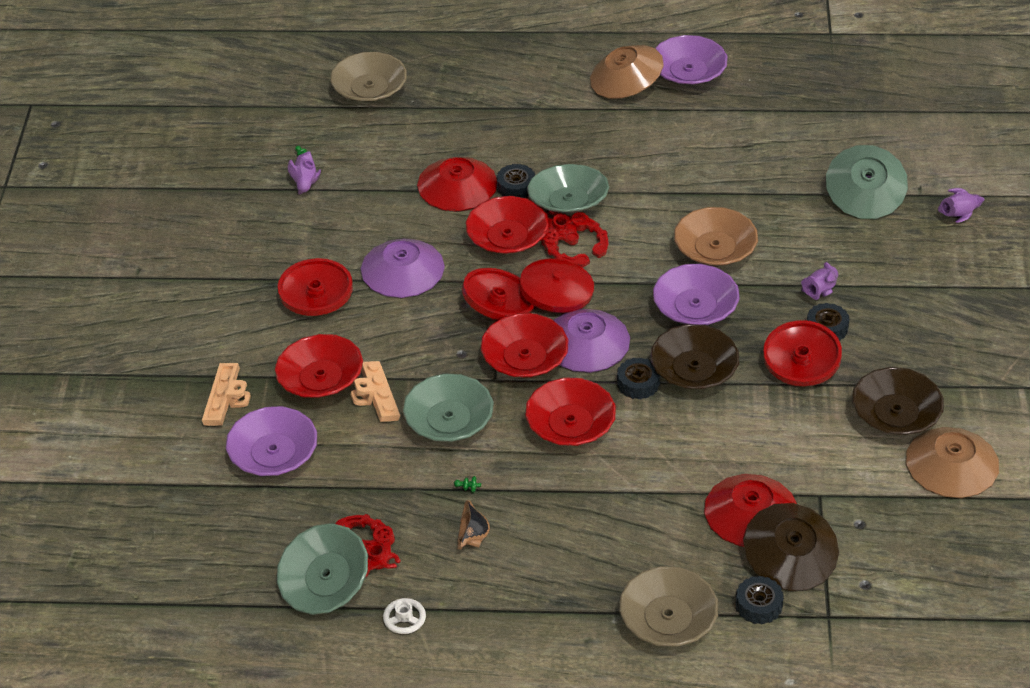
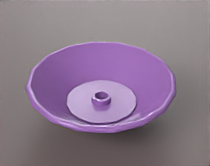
(691, 59)
(402, 268)
(696, 294)
(594, 339)
(271, 441)

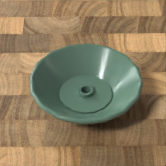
(568, 188)
(862, 195)
(448, 407)
(311, 557)

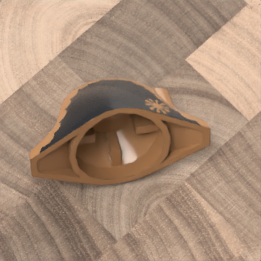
(473, 527)

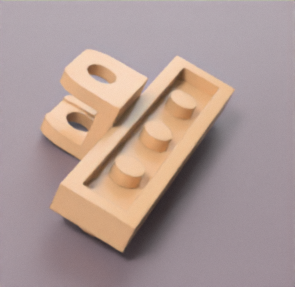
(375, 390)
(225, 393)

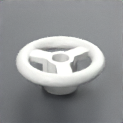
(403, 612)

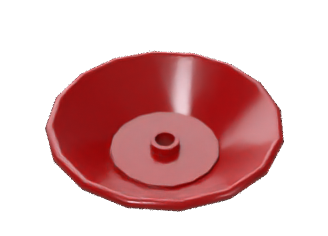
(457, 183)
(507, 224)
(524, 345)
(318, 365)
(570, 411)
(738, 500)

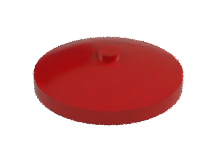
(556, 285)
(315, 287)
(494, 293)
(802, 353)

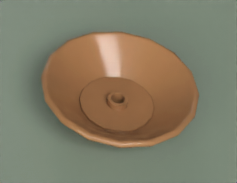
(626, 71)
(716, 236)
(952, 462)

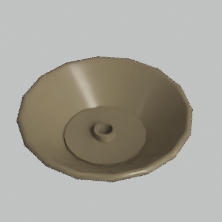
(368, 76)
(668, 592)

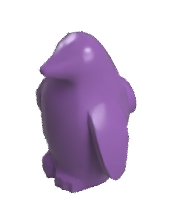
(303, 172)
(960, 204)
(820, 282)

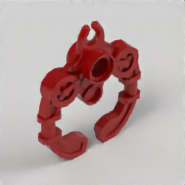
(565, 228)
(380, 547)

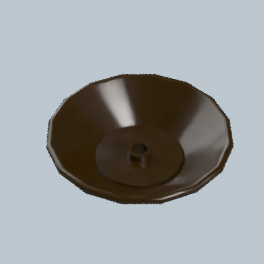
(694, 356)
(898, 401)
(791, 564)

